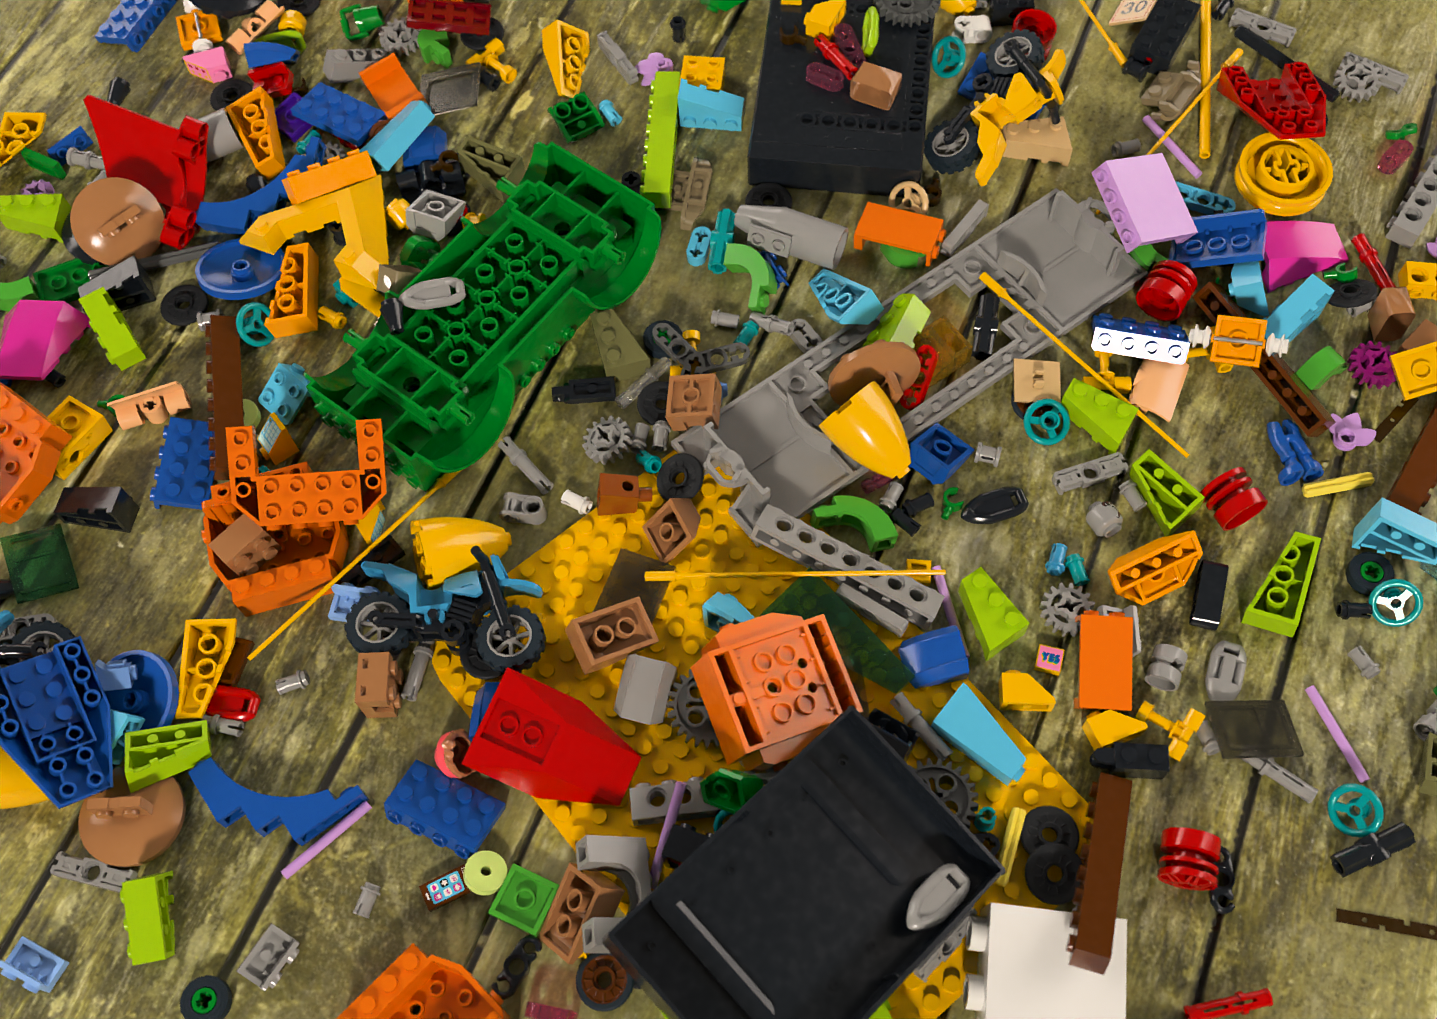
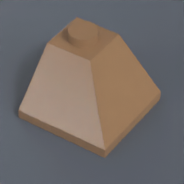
(672, 528)

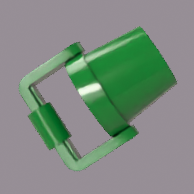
(366, 18)

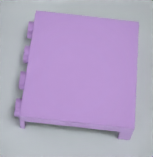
(1144, 201)

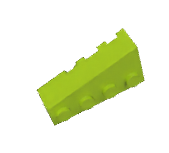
(1283, 593)

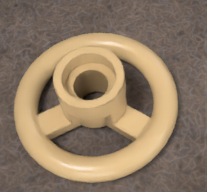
(916, 199)

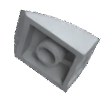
(434, 214)
(645, 689)

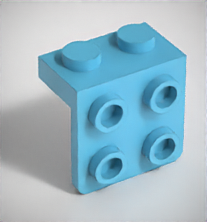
(285, 392)

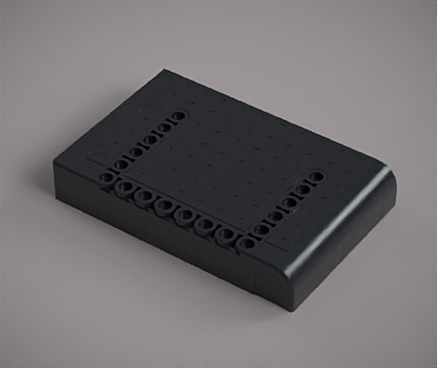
(825, 137)
(804, 891)

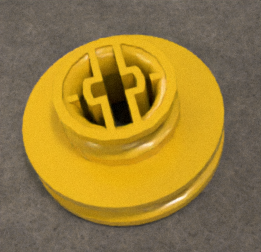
(1283, 174)

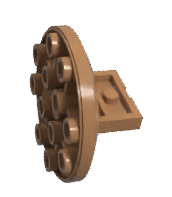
(116, 220)
(889, 364)
(133, 826)

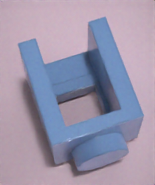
(116, 674)

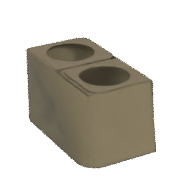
(395, 277)

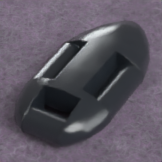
(995, 506)

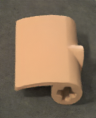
(266, 14)
(1158, 387)
(151, 404)

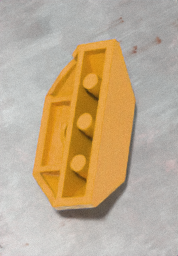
(1156, 567)

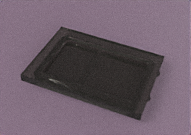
(452, 88)
(628, 582)
(1253, 729)

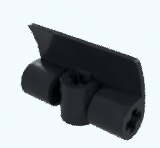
(415, 182)

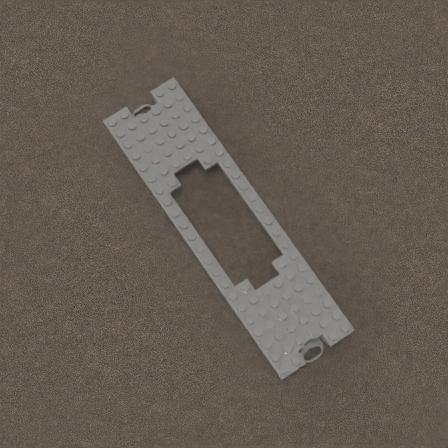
(1049, 259)

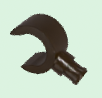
(791, 39)
(302, 90)
(445, 155)
(934, 189)

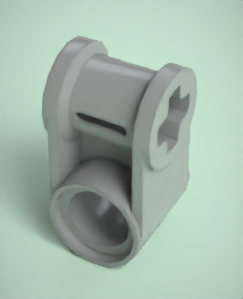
(518, 509)

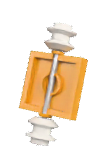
(197, 29)
(1238, 341)

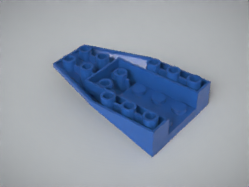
(58, 723)

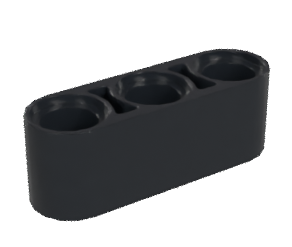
(1208, 595)

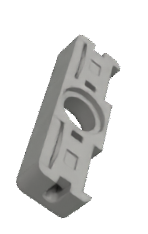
(1275, 30)
(617, 58)
(1391, 78)
(964, 228)
(1074, 476)
(872, 610)
(77, 870)
(943, 949)

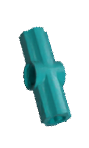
(719, 238)

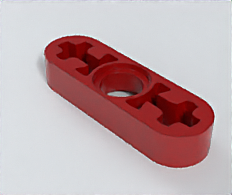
(923, 387)

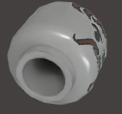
(1104, 519)

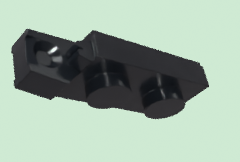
(585, 391)
(385, 552)

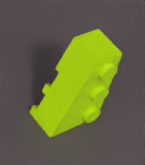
(35, 214)
(112, 329)
(1099, 414)
(991, 613)
(164, 752)

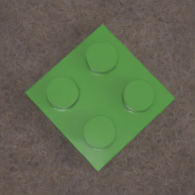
(524, 900)

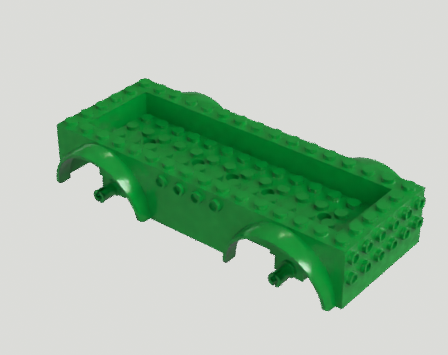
(520, 306)

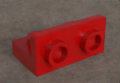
(273, 78)

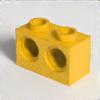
(1419, 279)

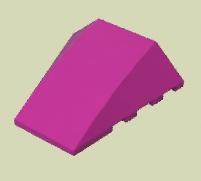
(1299, 250)
(36, 337)

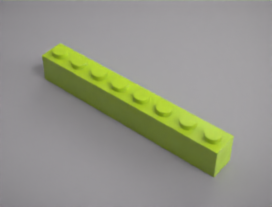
(662, 139)

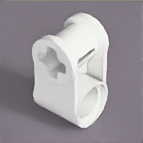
(973, 29)

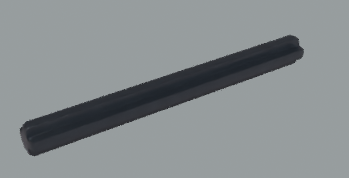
(1278, 57)

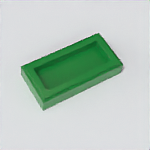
(43, 163)

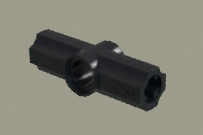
(985, 326)
(1372, 849)

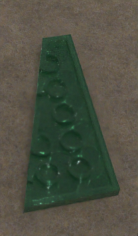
(855, 641)

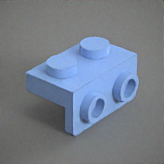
(344, 597)
(34, 965)

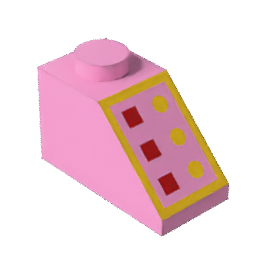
(209, 65)

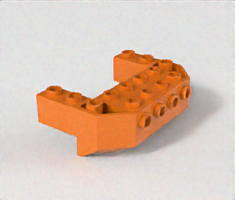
(307, 496)

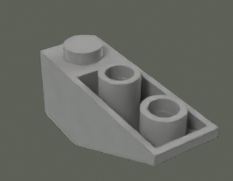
(345, 64)

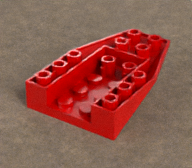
(1283, 106)
(550, 745)

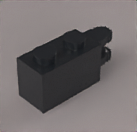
(1133, 760)

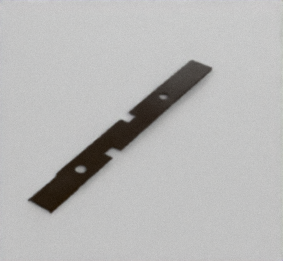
(1397, 414)
(1391, 924)

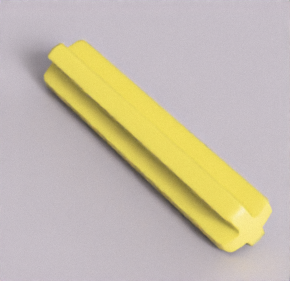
(1337, 484)
(1010, 843)

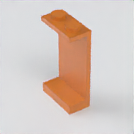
(390, 85)
(900, 230)
(1105, 661)

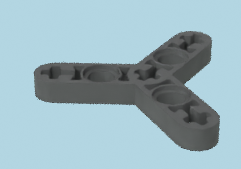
(703, 357)

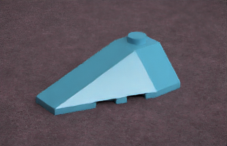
(1248, 287)

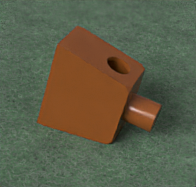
(620, 494)

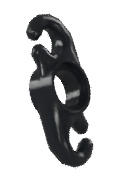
(1227, 868)
(517, 953)

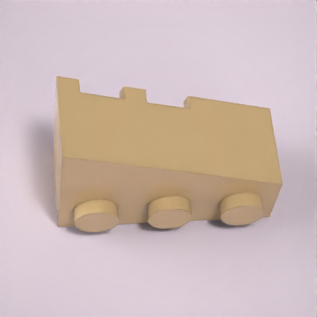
(1038, 141)

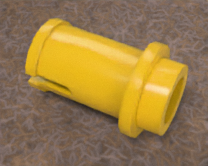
(336, 319)

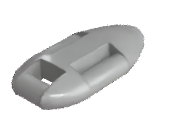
(433, 293)
(1225, 671)
(936, 898)

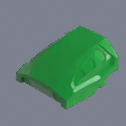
(576, 117)

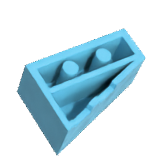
(709, 109)
(1299, 309)
(1397, 531)

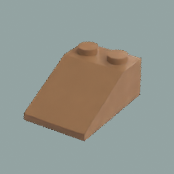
(610, 634)
(577, 900)

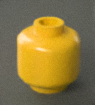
(292, 21)
(396, 213)

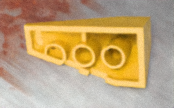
(566, 54)
(203, 659)

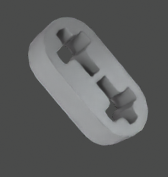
(809, 334)

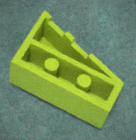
(901, 322)
(1166, 492)
(148, 918)

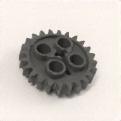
(907, 10)
(699, 732)
(960, 797)

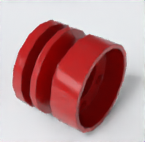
(1040, 23)
(1166, 290)
(1233, 499)
(1189, 858)

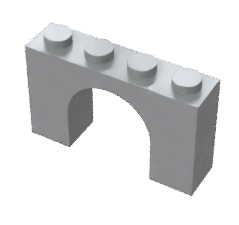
(625, 859)

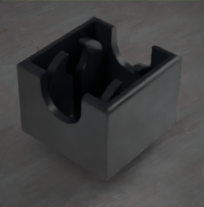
(897, 734)

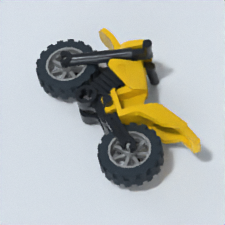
(1009, 98)

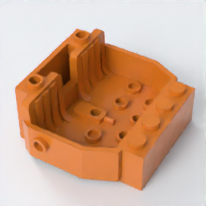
(27, 466)
(298, 571)
(734, 679)
(432, 982)

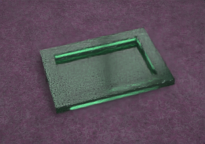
(39, 563)

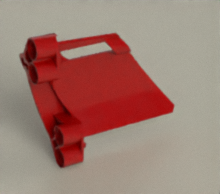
(158, 157)

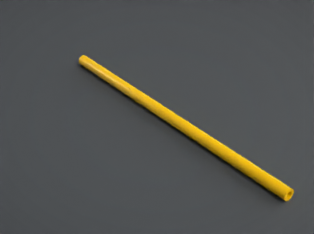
(1205, 69)

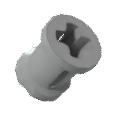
(204, 318)
(988, 454)

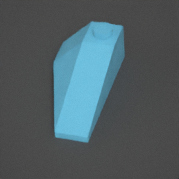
(845, 299)
(724, 610)

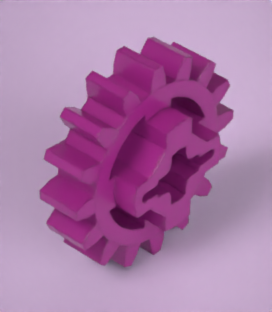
(1362, 362)

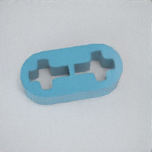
(695, 245)

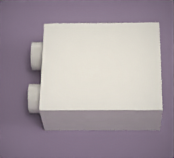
(1028, 971)

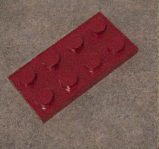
(449, 16)

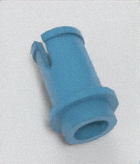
(1055, 565)

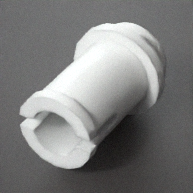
(577, 502)

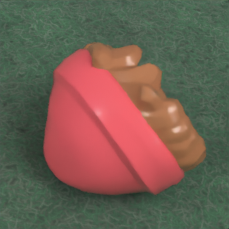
(451, 752)

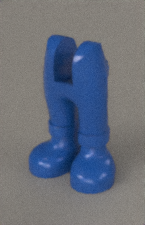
(1283, 442)

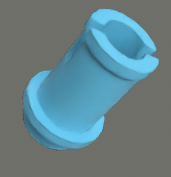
(607, 109)

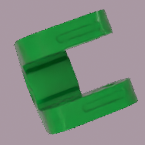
(418, 248)

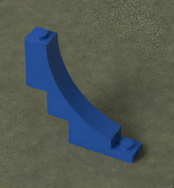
(238, 215)
(302, 815)

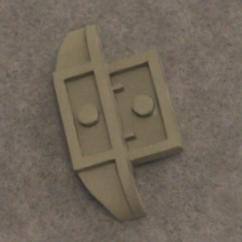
(1173, 92)
(691, 191)

